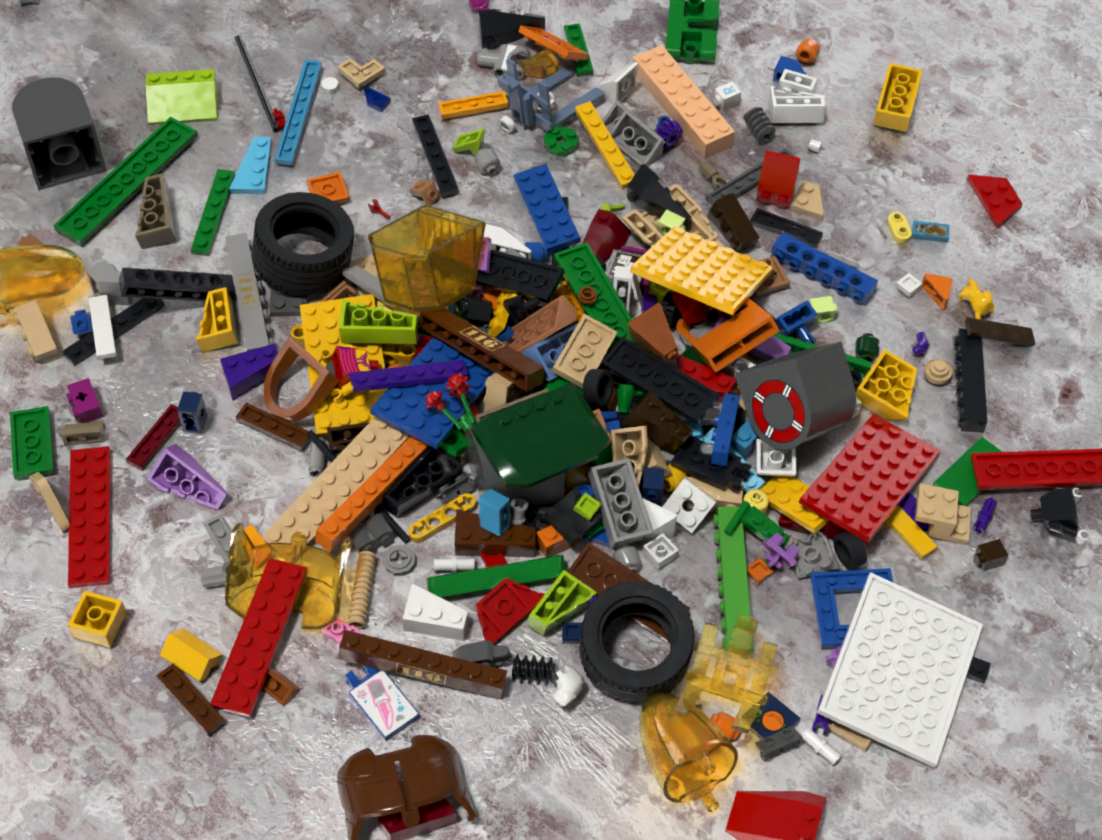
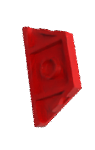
(996, 197)
(504, 608)

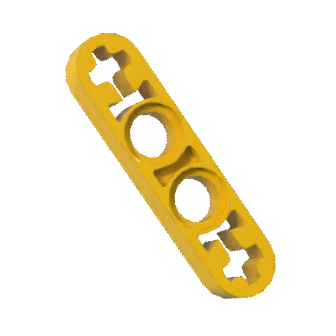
(440, 515)

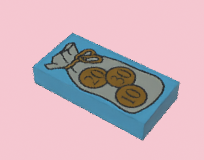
(930, 231)

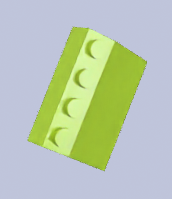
(182, 95)

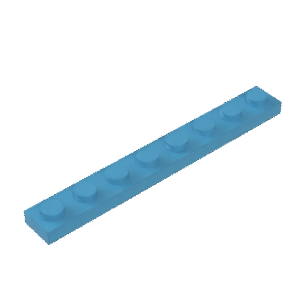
(298, 112)

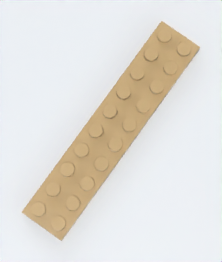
(337, 482)

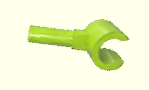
(606, 206)

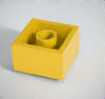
(97, 619)

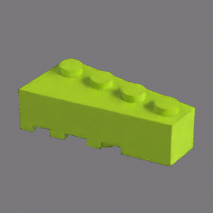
(376, 325)

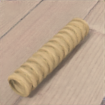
(361, 589)

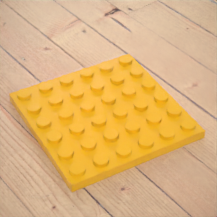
(702, 270)

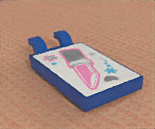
(381, 702)

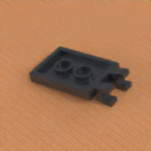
(693, 462)

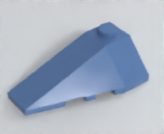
(549, 350)

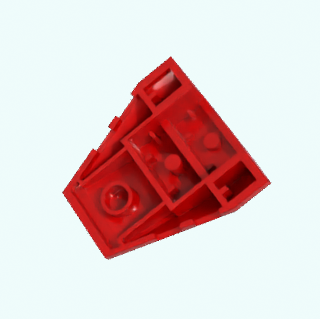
(775, 815)

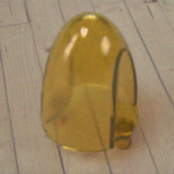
(37, 274)
(684, 750)

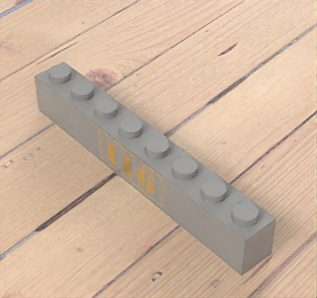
(248, 291)

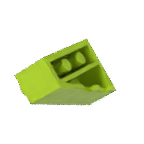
(561, 602)

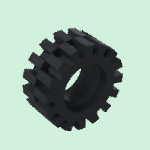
(670, 309)

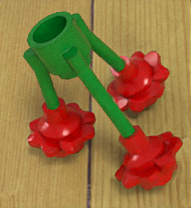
(458, 389)

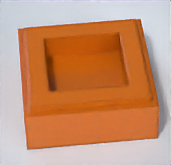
(759, 571)

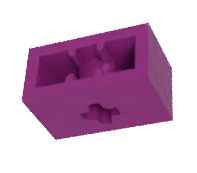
(85, 401)

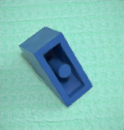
(786, 63)

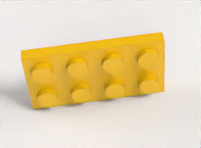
(784, 497)

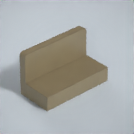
(83, 433)

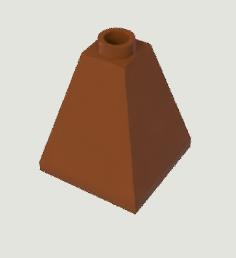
(653, 333)

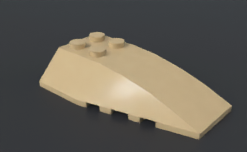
(645, 223)

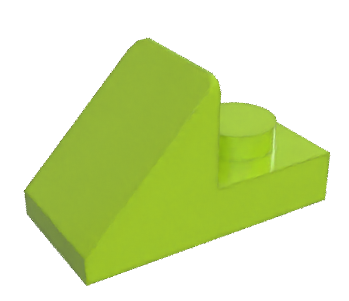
(470, 141)

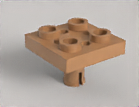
(778, 281)

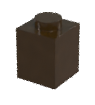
(990, 555)

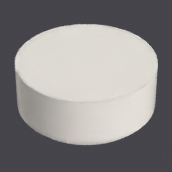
(329, 85)
(507, 124)

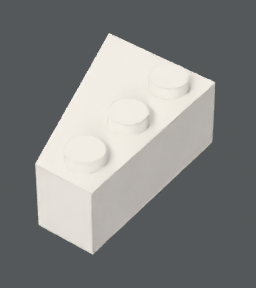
(794, 107)

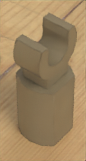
(711, 174)

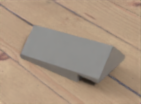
(633, 135)

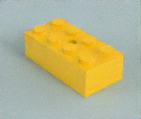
(898, 97)

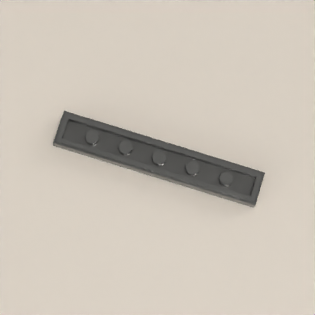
(740, 184)

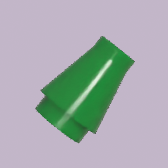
(625, 396)

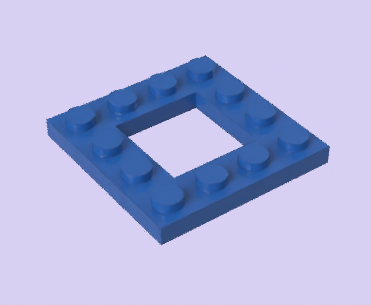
(823, 589)

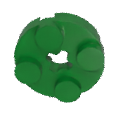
(569, 142)

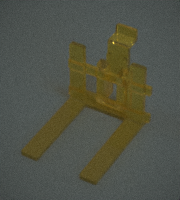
(731, 659)

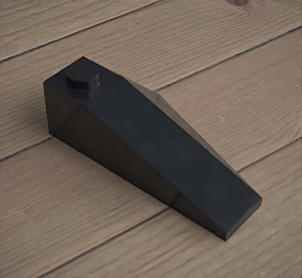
(502, 27)
(651, 196)

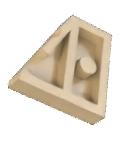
(808, 200)

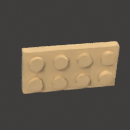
(584, 350)

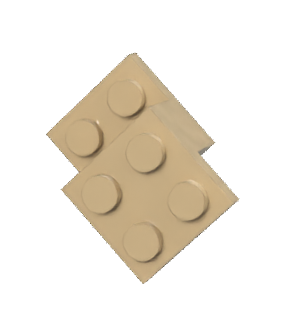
(941, 510)

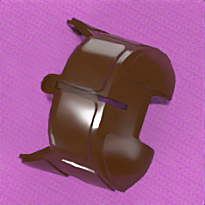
(372, 787)

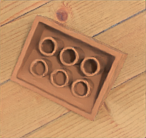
(542, 324)

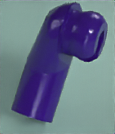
(922, 345)

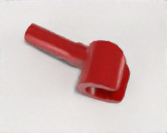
(376, 209)

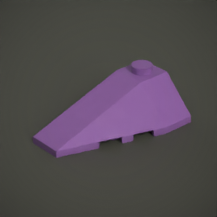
(768, 349)
(183, 475)

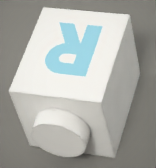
(727, 96)

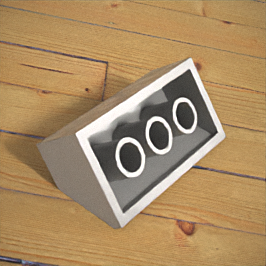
(620, 501)

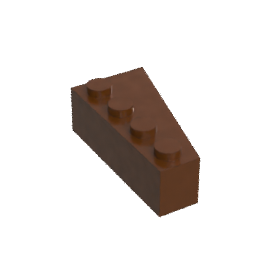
(473, 539)

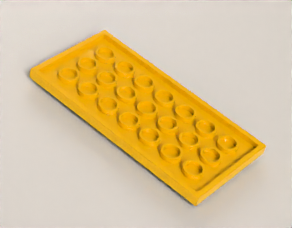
(322, 332)

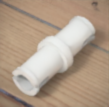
(453, 564)
(821, 746)

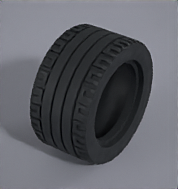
(306, 215)
(642, 600)

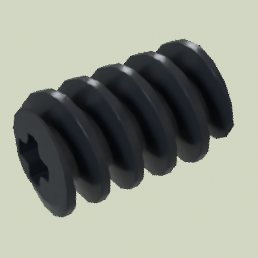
(533, 668)

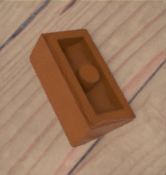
(279, 687)

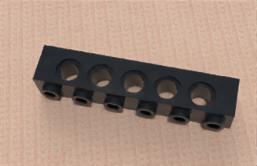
(172, 284)

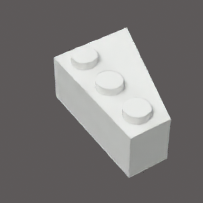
(628, 290)
(434, 616)

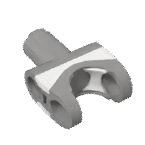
(498, 60)

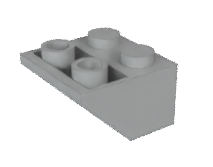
(105, 281)

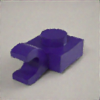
(820, 720)

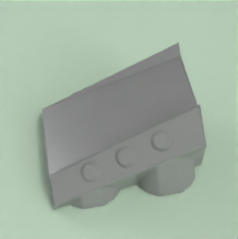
(814, 555)

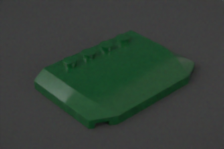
(541, 437)

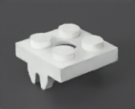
(702, 504)

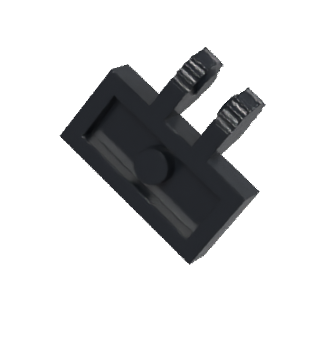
(519, 309)

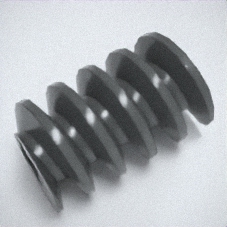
(760, 125)

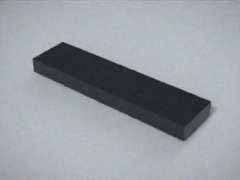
(779, 225)

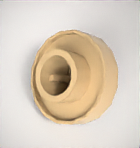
(938, 371)

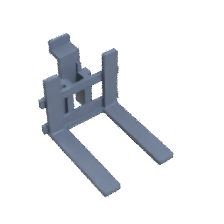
(521, 97)

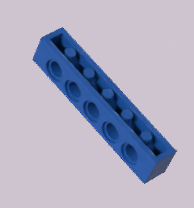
(824, 268)

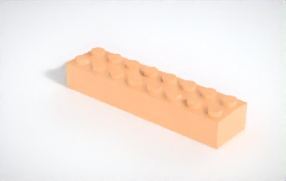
(684, 102)

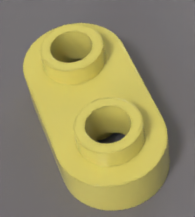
(897, 225)

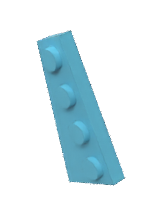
(253, 171)

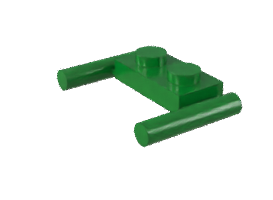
(756, 522)

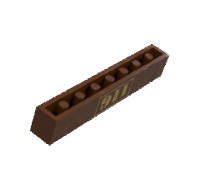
(483, 348)
(422, 664)

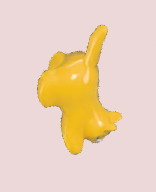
(980, 302)

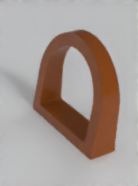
(316, 395)

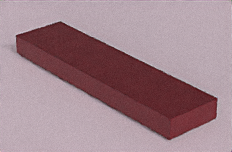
(154, 439)

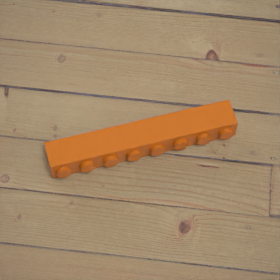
(368, 495)

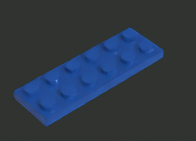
(546, 208)

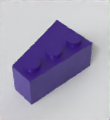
(247, 368)

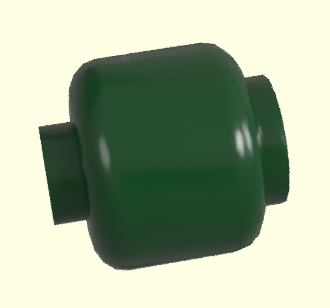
(867, 347)

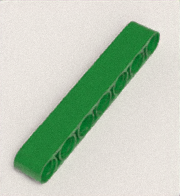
(491, 576)

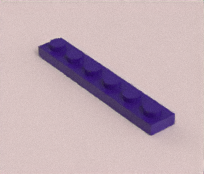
(406, 375)

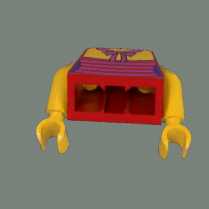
(347, 360)

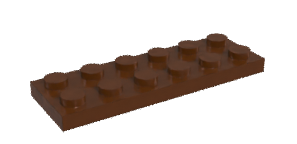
(602, 571)

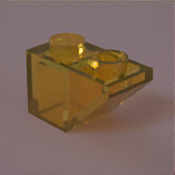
(540, 65)

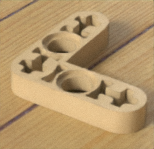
(43, 488)

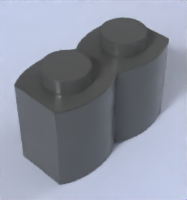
(371, 534)

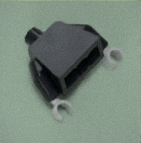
(1060, 513)

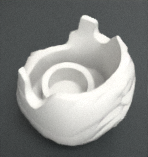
(569, 686)

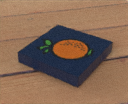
(773, 718)

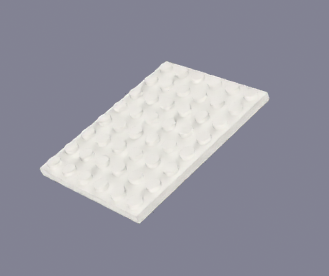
(901, 669)

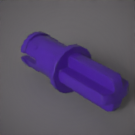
(984, 516)

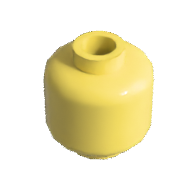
(758, 499)

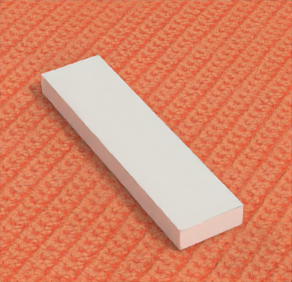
(102, 327)

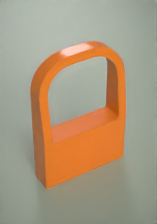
(732, 337)

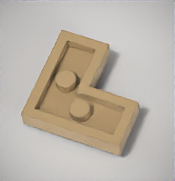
(361, 75)

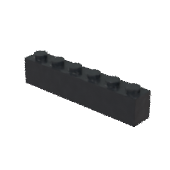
(970, 382)

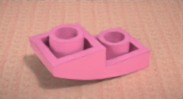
(336, 629)

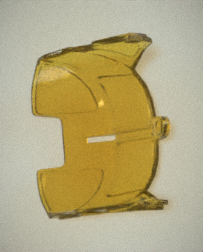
(321, 589)

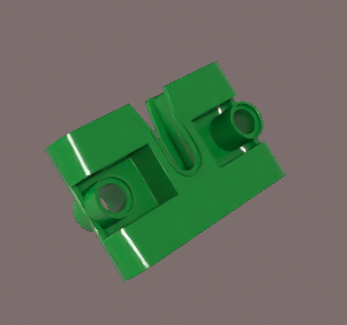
(691, 30)

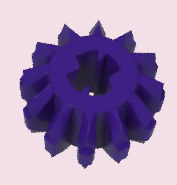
(670, 132)

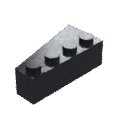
(421, 481)

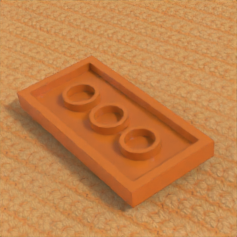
(553, 43)

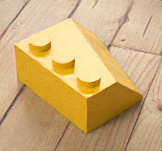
(888, 387)

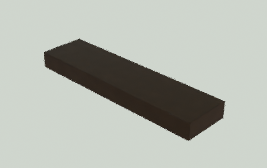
(999, 331)

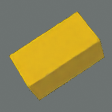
(190, 654)

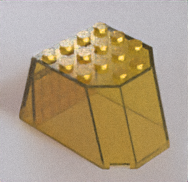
(427, 258)

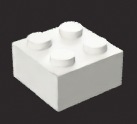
(660, 551)

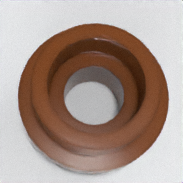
(587, 291)

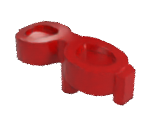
(279, 117)

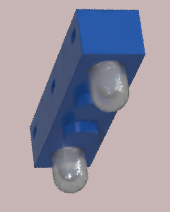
(725, 428)

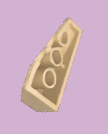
(630, 444)

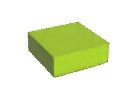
(587, 506)

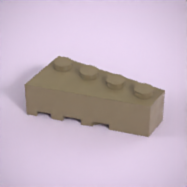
(156, 215)

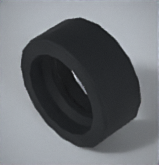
(598, 387)
(849, 550)

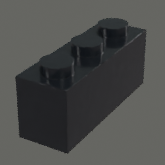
(475, 307)

